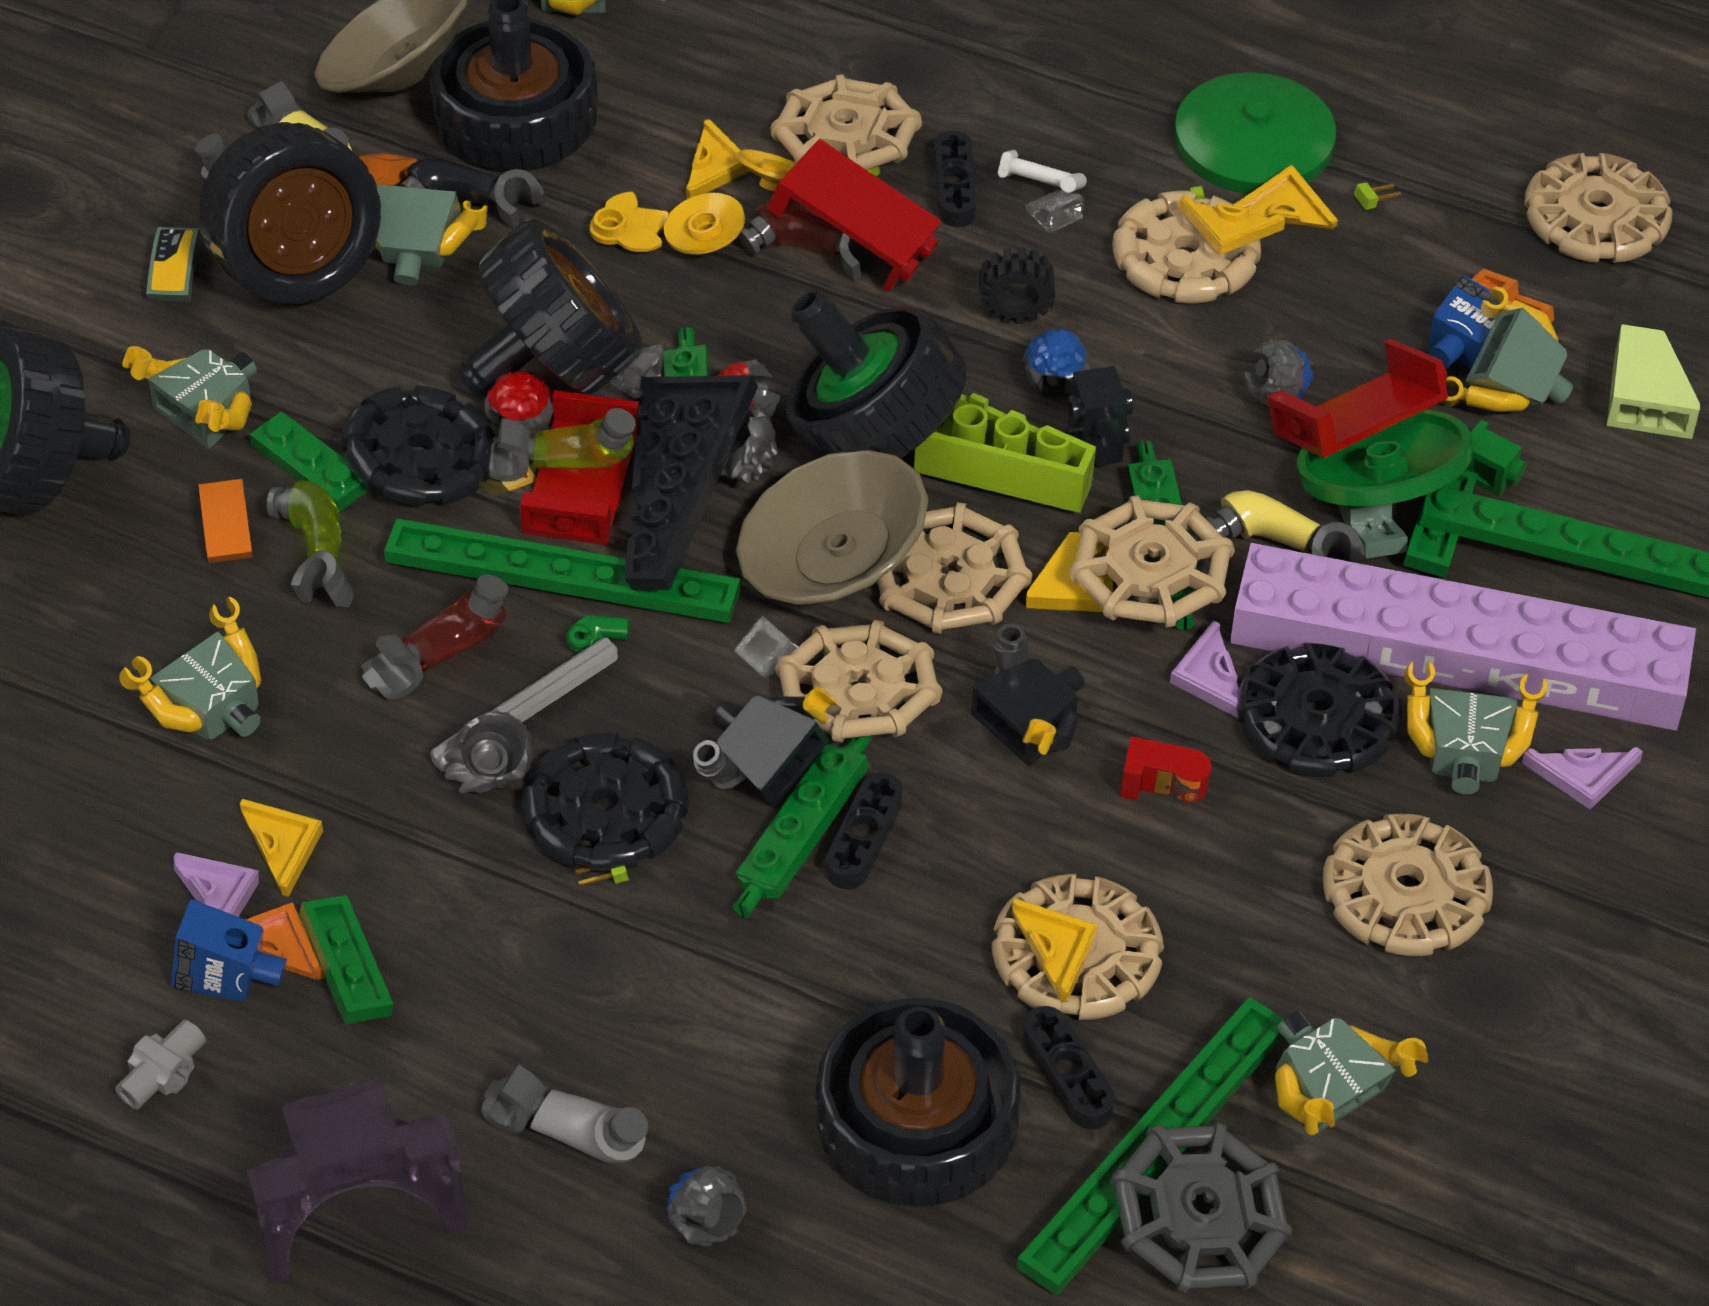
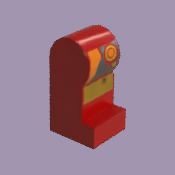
(1165, 770)

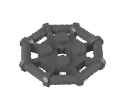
(1187, 1228)

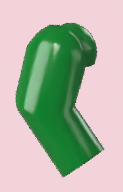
(593, 628)

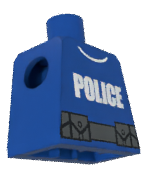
(1459, 324)
(221, 954)

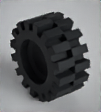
(1017, 301)

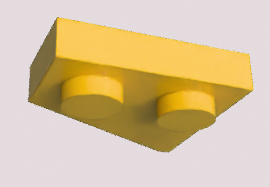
(1054, 586)

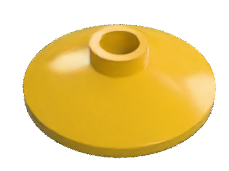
(767, 166)
(704, 223)

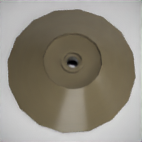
(388, 45)
(832, 527)

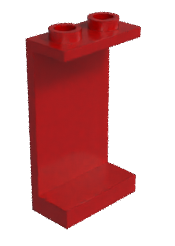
(860, 208)
(1409, 387)
(578, 501)

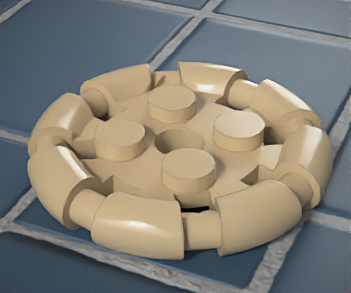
(1566, 197)
(1151, 253)
(1402, 906)
(1107, 955)

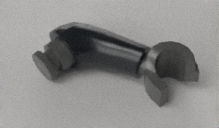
(477, 185)

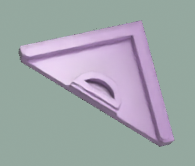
(1209, 672)
(1583, 772)
(217, 883)

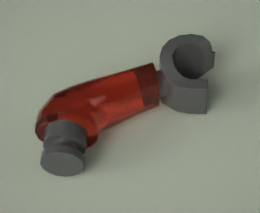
(805, 229)
(443, 636)

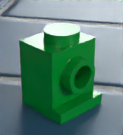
(1495, 460)

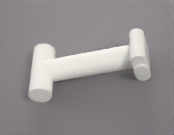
(1011, 164)

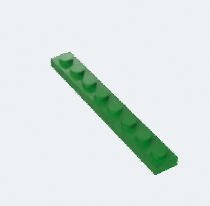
(1567, 540)
(555, 570)
(1188, 1102)

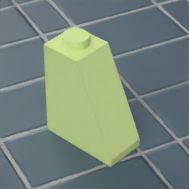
(1650, 386)

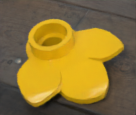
(628, 224)

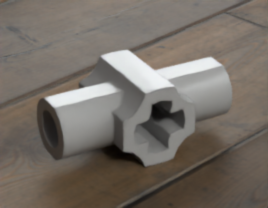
(160, 1064)

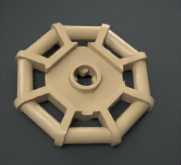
(850, 102)
(1151, 580)
(969, 585)
(855, 662)

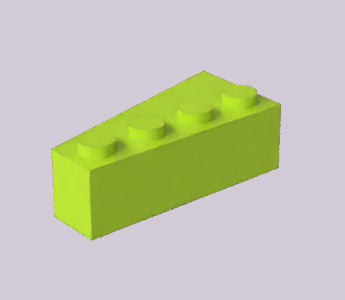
(1008, 456)

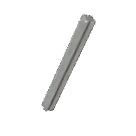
(544, 690)

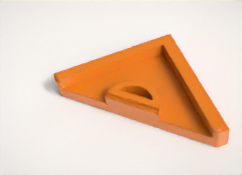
(287, 938)

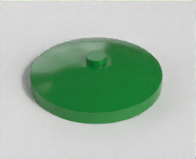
(1251, 128)
(1391, 464)

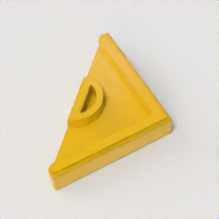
(714, 162)
(1292, 198)
(1229, 225)
(282, 839)
(1057, 941)

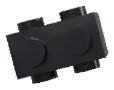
(1100, 413)

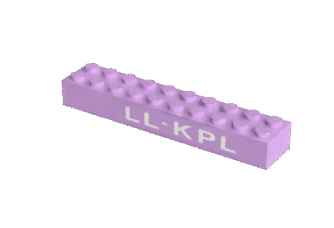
(1469, 633)

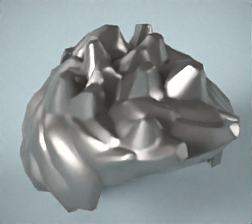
(752, 448)
(490, 753)

